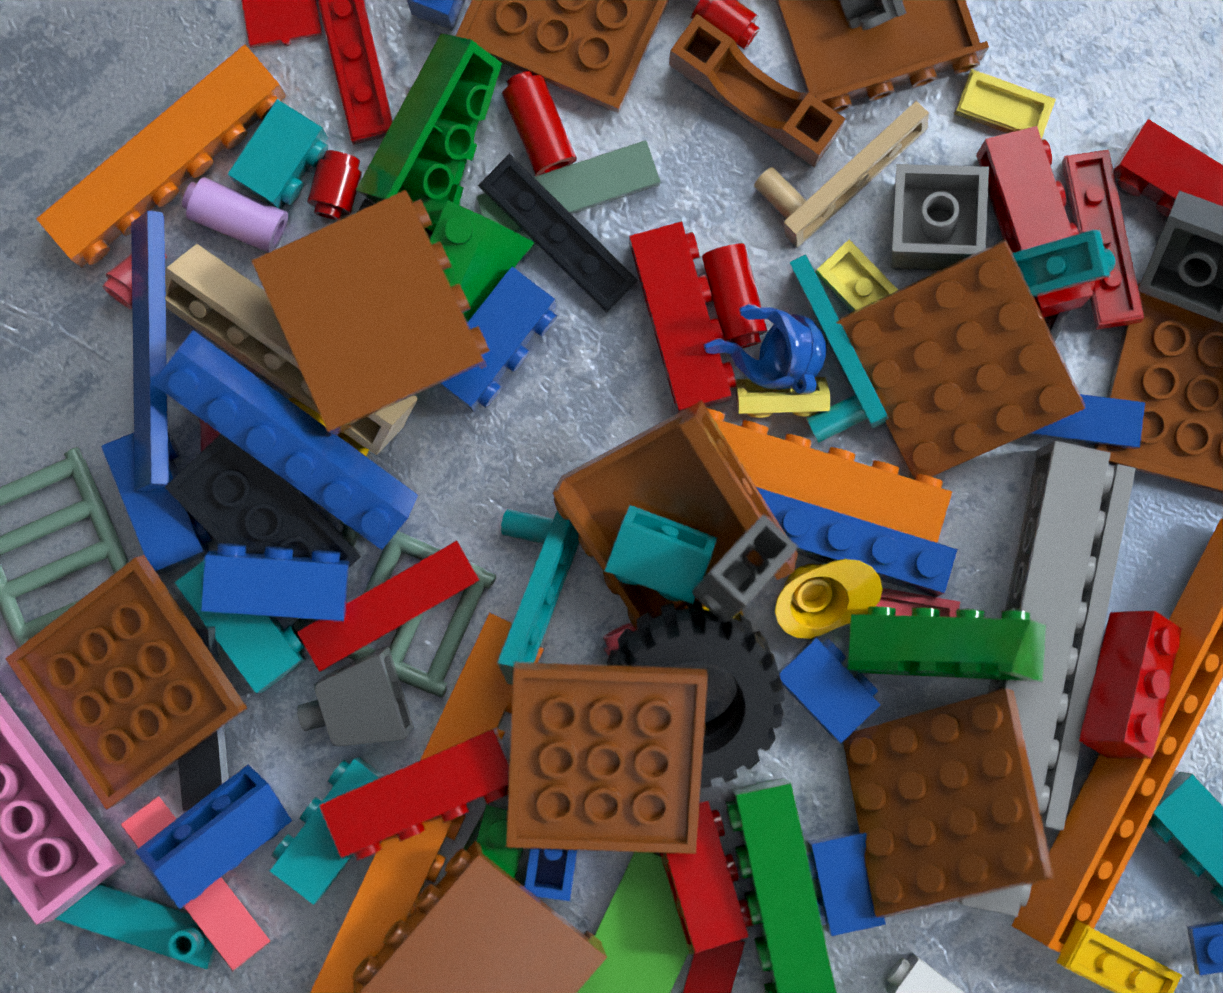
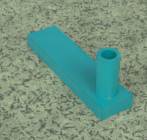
(1065, 263)
(865, 402)
(545, 584)
(141, 924)

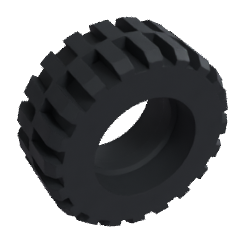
(745, 654)

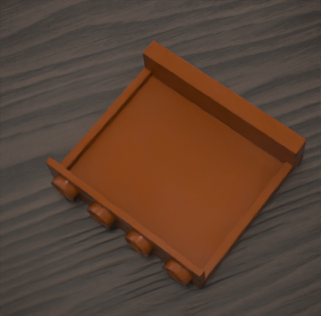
(854, 63)
(370, 311)
(674, 471)
(480, 937)

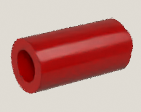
(538, 123)
(731, 288)

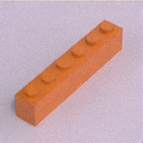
(162, 157)
(838, 481)

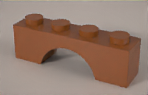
(723, 71)

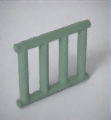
(89, 506)
(433, 681)

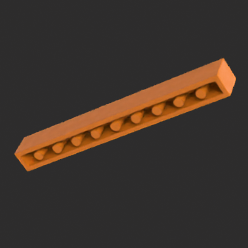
(1126, 791)
(404, 866)

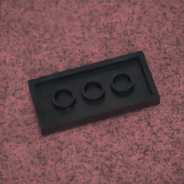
(253, 505)

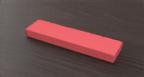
(217, 909)

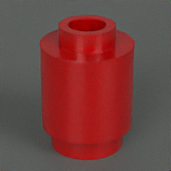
(730, 18)
(334, 185)

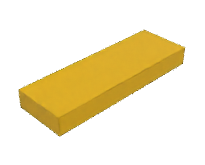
(1114, 964)

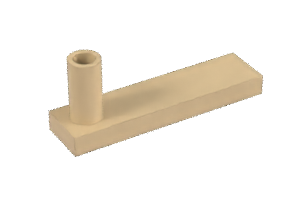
(807, 216)

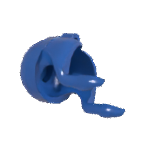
(789, 353)

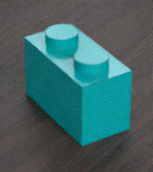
(279, 156)
(660, 554)

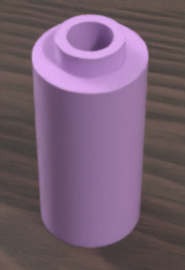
(235, 214)

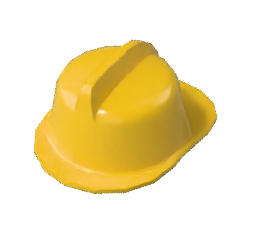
(825, 596)

